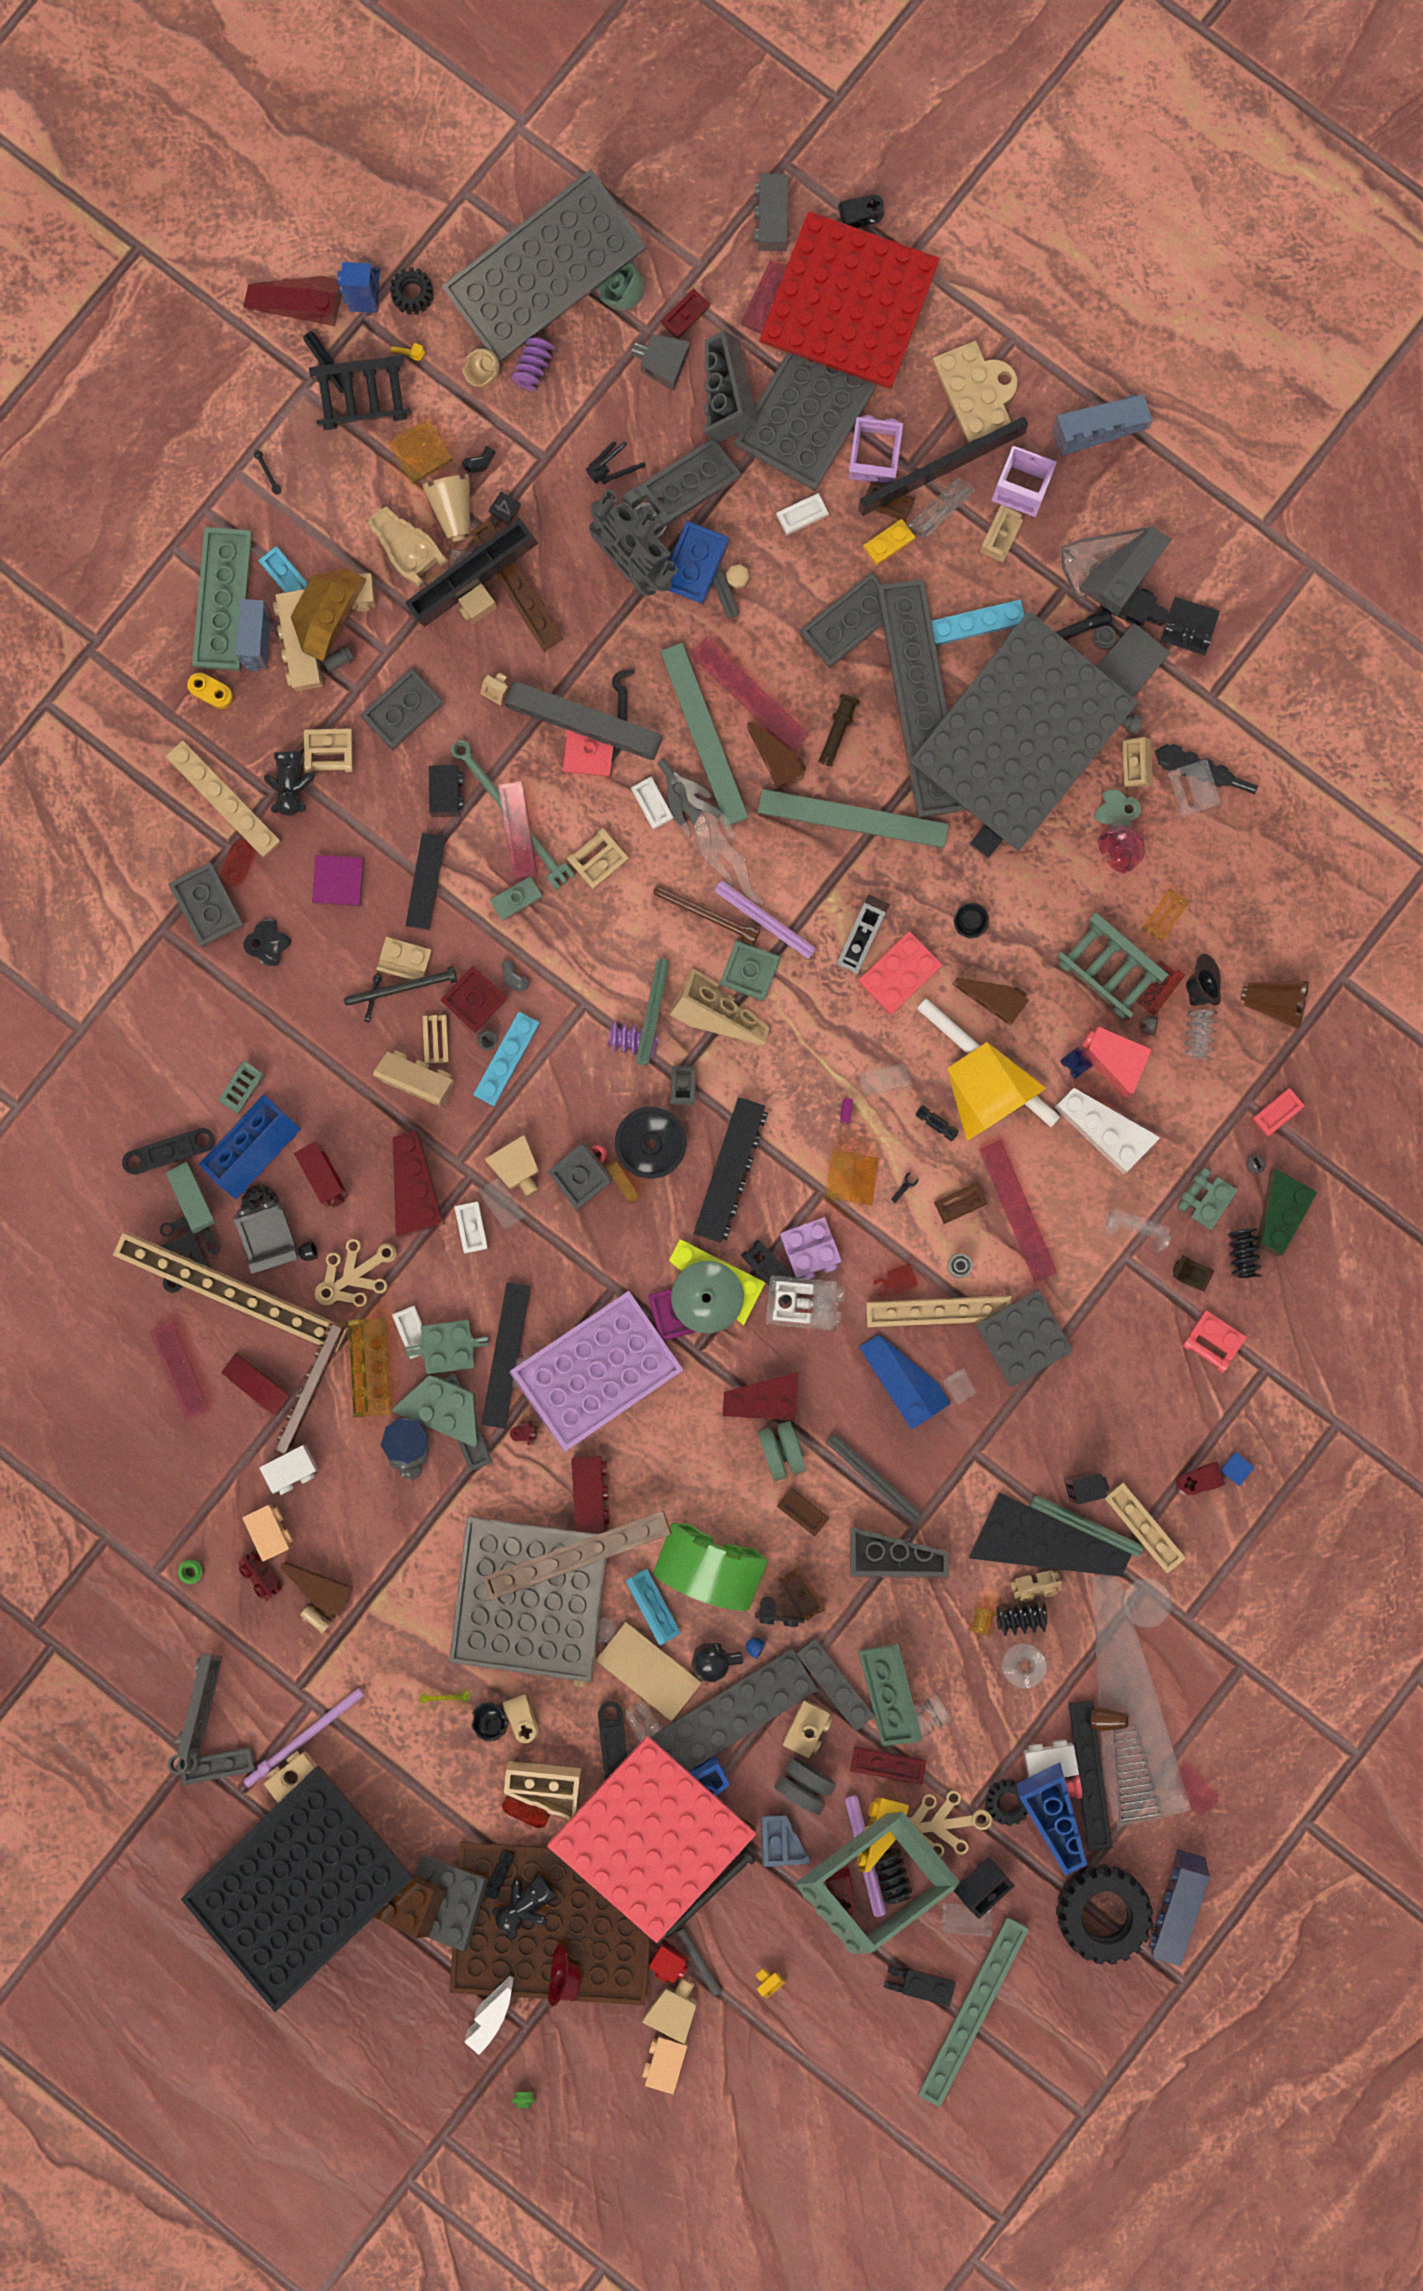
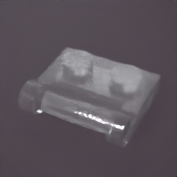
(1200, 784)

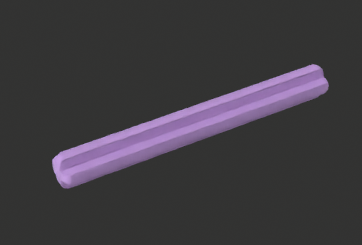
(765, 919)
(871, 1878)

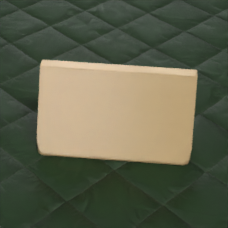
(1137, 762)

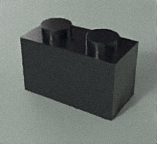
(445, 791)
(983, 1887)

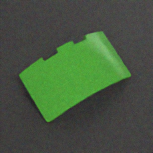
(708, 1570)

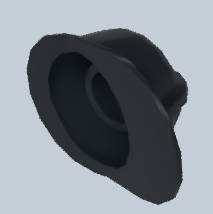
(1205, 982)

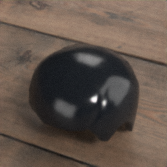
(971, 920)
(709, 1663)
(489, 1722)

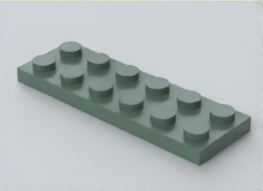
(221, 586)

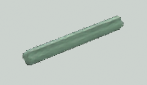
(652, 1012)
(1086, 1526)

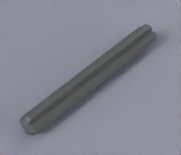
(874, 1478)

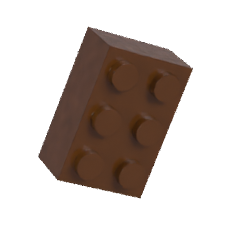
(414, 1908)

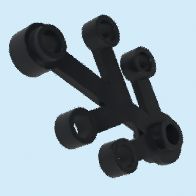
(187, 1243)

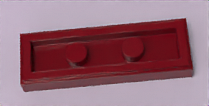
(888, 1765)

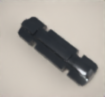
(937, 1123)
(499, 1875)

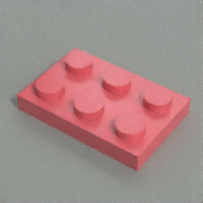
(900, 973)

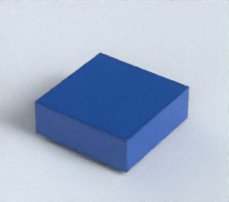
(1237, 1469)

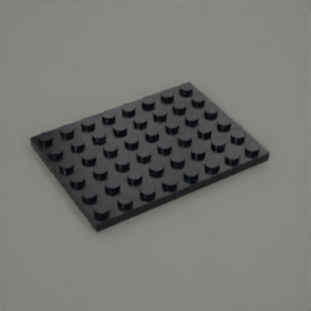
(297, 1888)

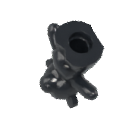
(289, 783)
(524, 1905)

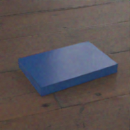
(698, 560)

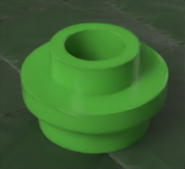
(182, 1571)
(523, 2099)

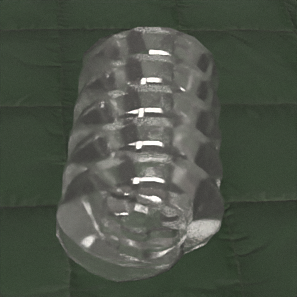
(1199, 1035)

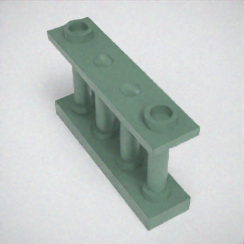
(1116, 943)

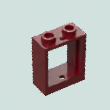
(321, 1175)

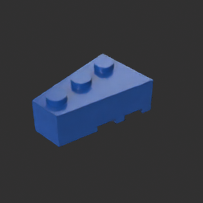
(359, 286)

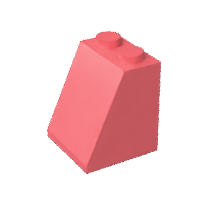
(1116, 1059)

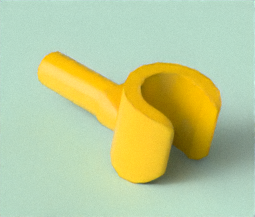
(416, 352)

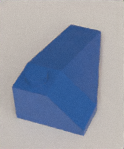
(907, 1385)

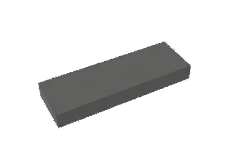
(221, 1765)

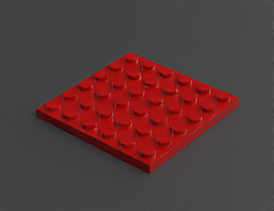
(849, 300)

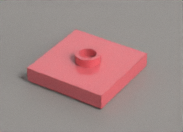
(587, 756)

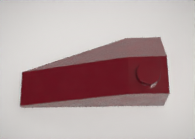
(305, 299)

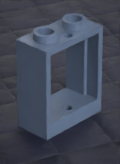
(253, 634)

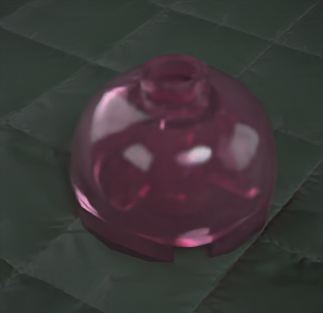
(1123, 846)

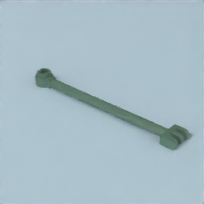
(557, 871)

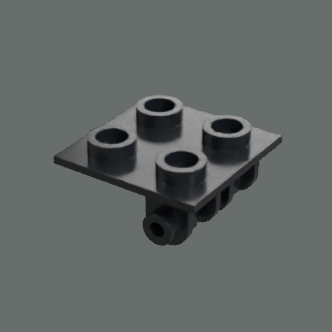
(1190, 626)
(767, 1614)

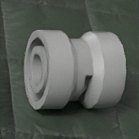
(957, 1268)

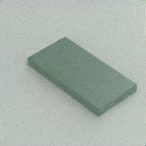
(890, 1695)

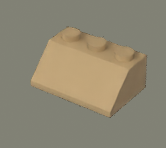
(414, 1078)

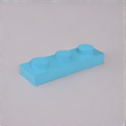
(653, 1607)

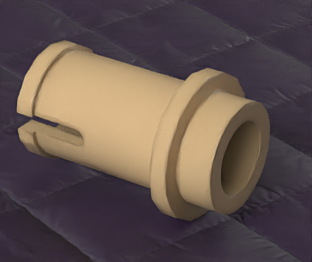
(315, 1618)

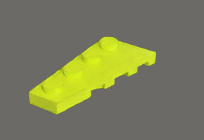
(686, 1255)

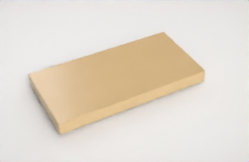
(648, 1671)

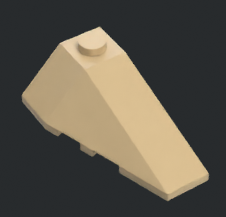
(707, 1008)

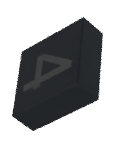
(504, 508)

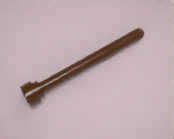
(748, 933)

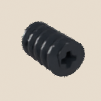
(1244, 1253)
(1021, 1618)
(893, 1877)

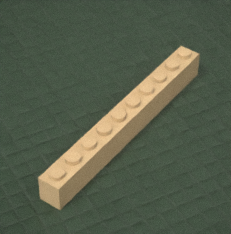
(223, 1288)

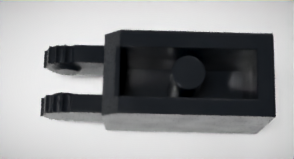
(1143, 608)

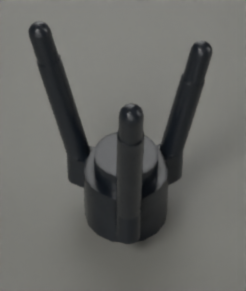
(598, 470)

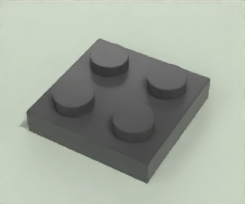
(580, 1176)

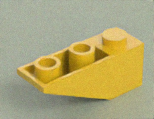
(872, 1854)

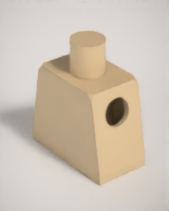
(515, 1165)
(672, 2011)

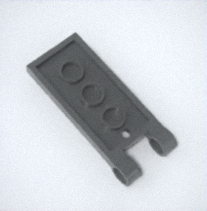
(685, 483)
(192, 1736)

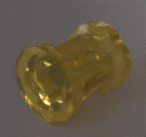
(982, 1621)

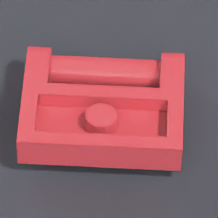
(1219, 1335)

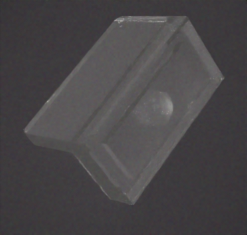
(501, 1203)

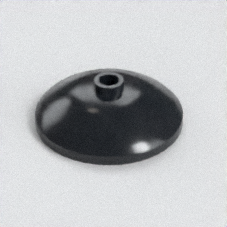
(647, 1125)

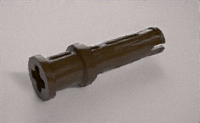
(842, 719)

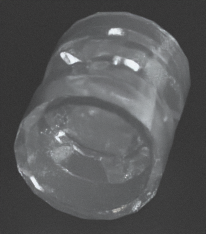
(937, 1712)

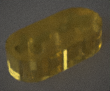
(622, 1181)

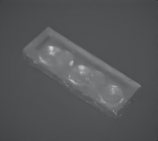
(941, 508)

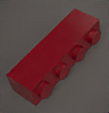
(590, 1494)

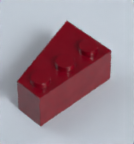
(764, 1399)

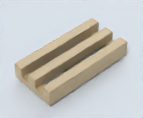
(434, 1018)

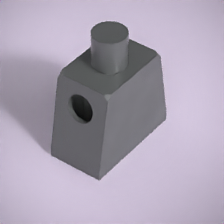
(662, 359)

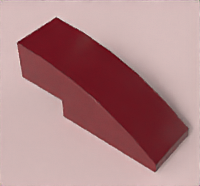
(256, 1385)

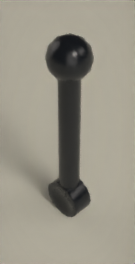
(276, 489)
(377, 979)

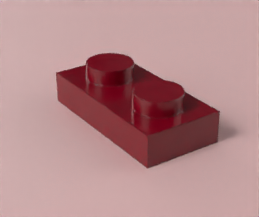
(685, 313)

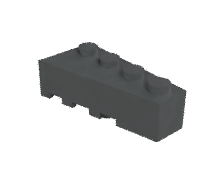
(727, 387)
(889, 1557)

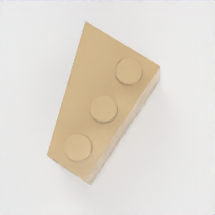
(544, 1786)

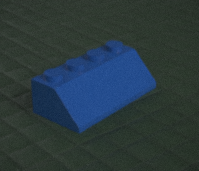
(249, 1147)

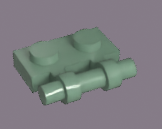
(1212, 1204)

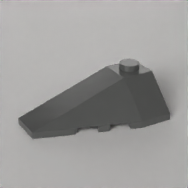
(1121, 574)

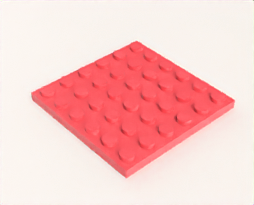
(651, 1839)

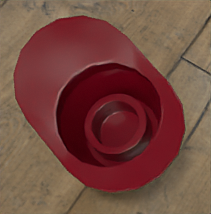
(565, 1978)

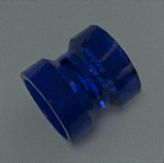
(1076, 1063)

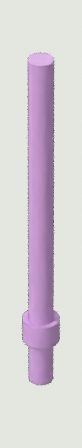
(267, 1766)

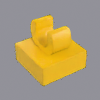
(770, 1983)

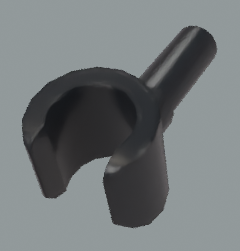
(904, 1188)

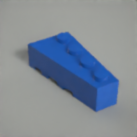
(1051, 1810)

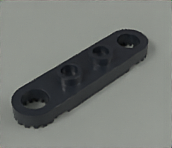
(168, 1151)
(612, 1738)

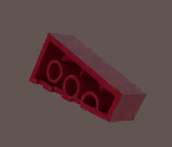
(414, 1190)

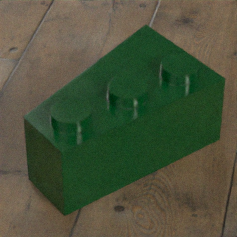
(1283, 1211)

